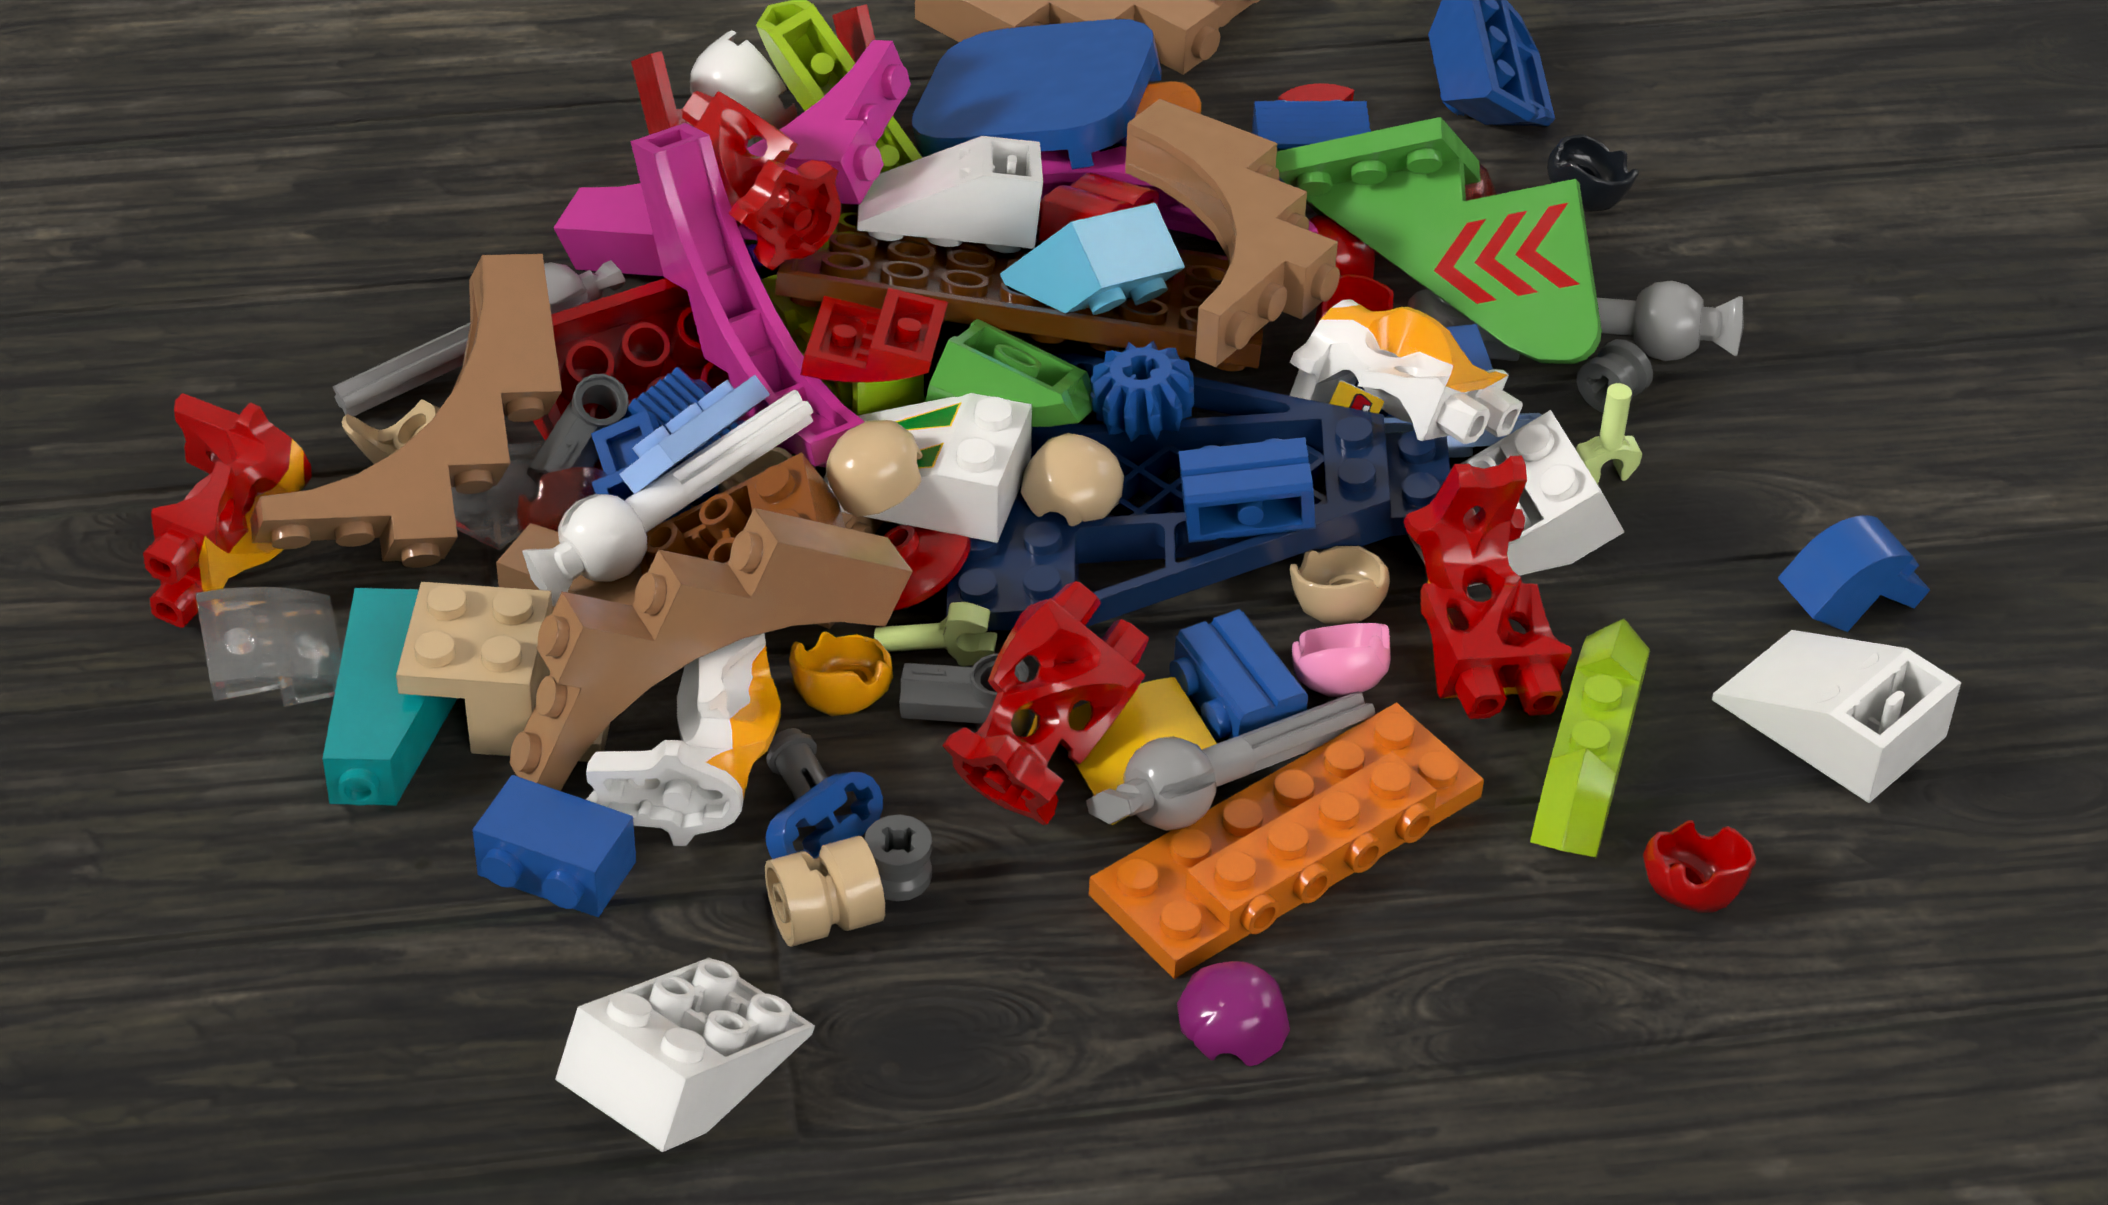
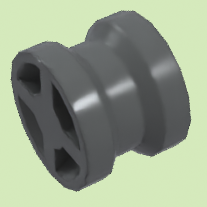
(1615, 363)
(901, 855)

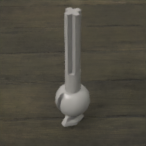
(1672, 321)
(448, 351)
(1175, 781)

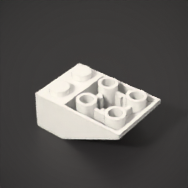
(965, 193)
(1560, 500)
(1845, 706)
(678, 1050)

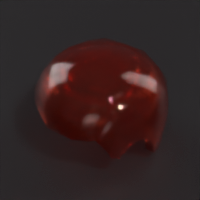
(555, 496)

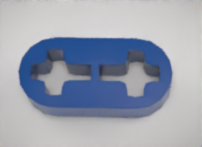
(817, 809)

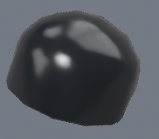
(1599, 172)

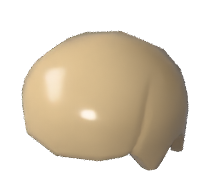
(873, 467)
(1073, 479)
(1340, 584)

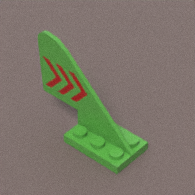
(1501, 260)

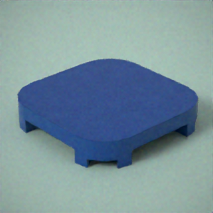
(1041, 84)

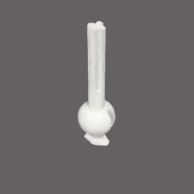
(608, 536)

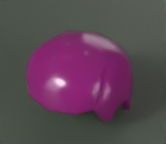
(1234, 1011)

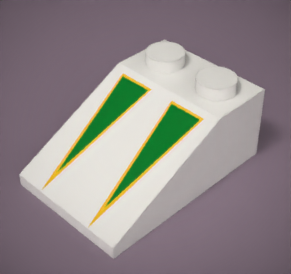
(969, 463)

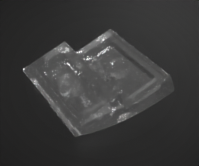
(270, 642)

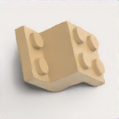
(480, 649)

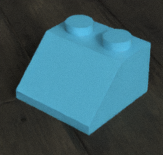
(1100, 262)

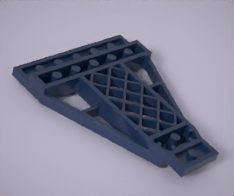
(1367, 476)

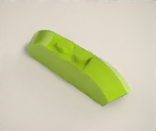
(814, 62)
(1591, 741)

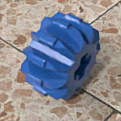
(1142, 391)

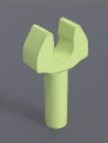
(1612, 439)
(960, 633)

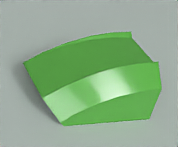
(1006, 367)

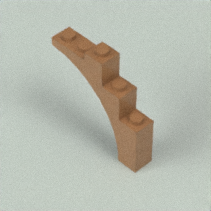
(1182, 29)
(1257, 219)
(408, 495)
(685, 607)

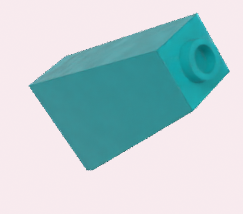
(372, 730)

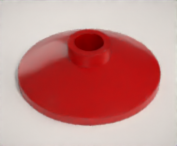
(932, 557)

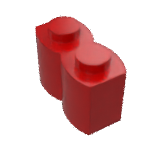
(1088, 198)

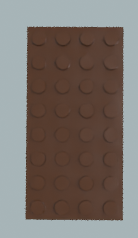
(969, 278)

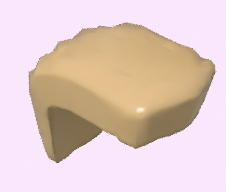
(382, 443)

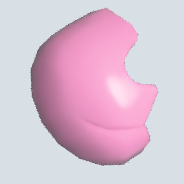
(1342, 658)

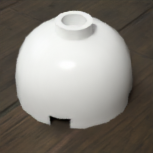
(744, 77)

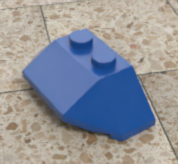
(1489, 64)

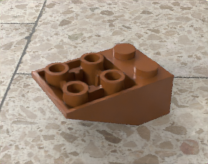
(712, 526)

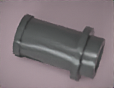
(794, 759)

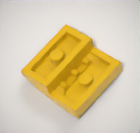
(1153, 712)

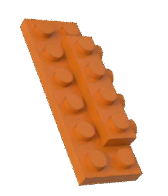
(1285, 839)

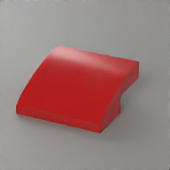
(872, 343)

